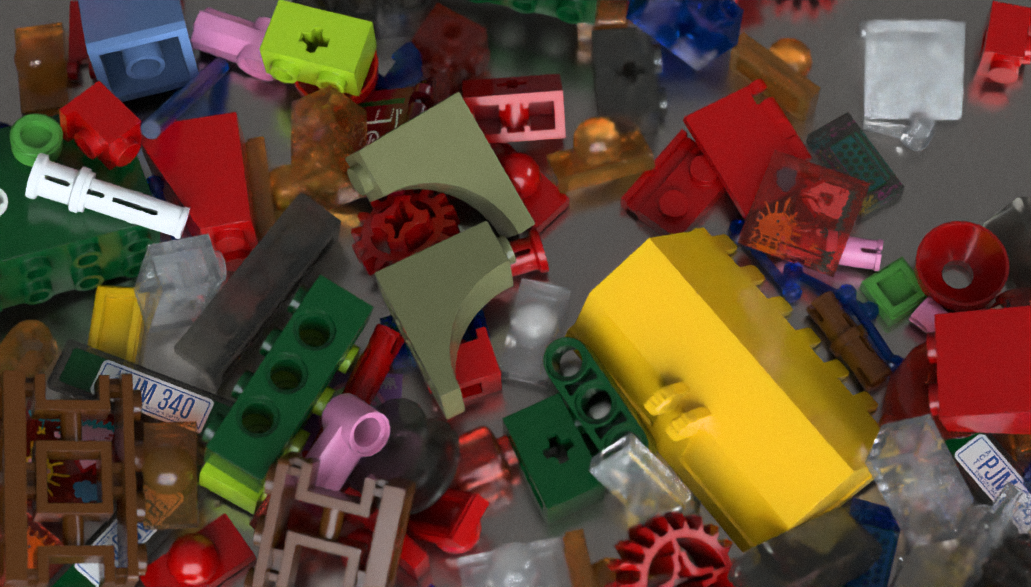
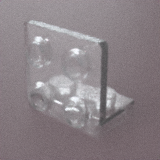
(913, 68)

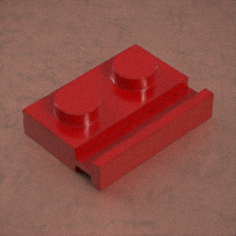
(675, 191)

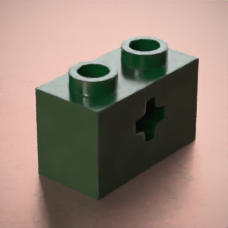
(555, 486)

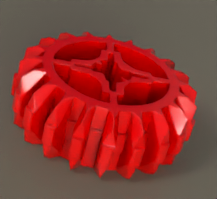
(659, 552)

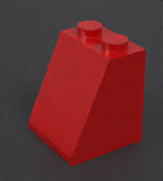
(209, 173)
(982, 370)

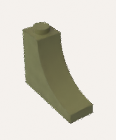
(443, 154)
(437, 298)

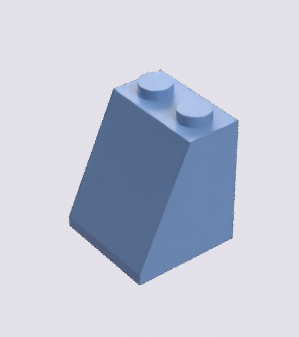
(138, 45)

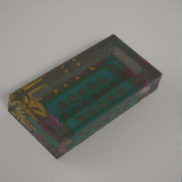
(847, 150)

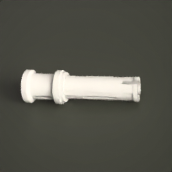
(169, 220)

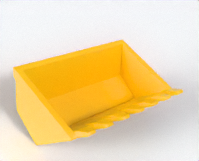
(729, 386)

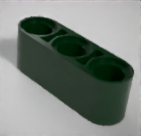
(583, 385)

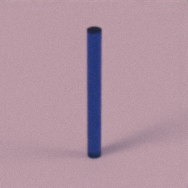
(184, 98)

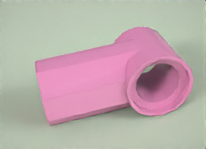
(232, 40)
(349, 433)

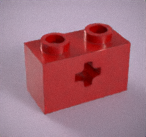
(517, 107)

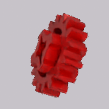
(402, 228)

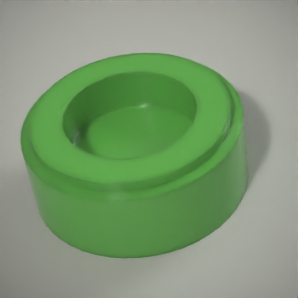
(34, 135)

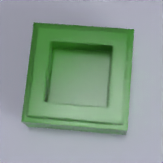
(894, 291)

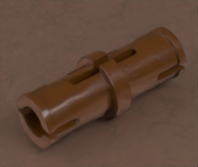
(849, 341)

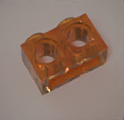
(323, 133)

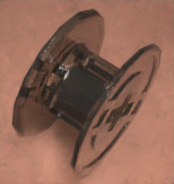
(415, 450)

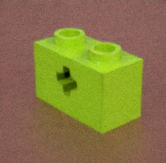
(318, 47)

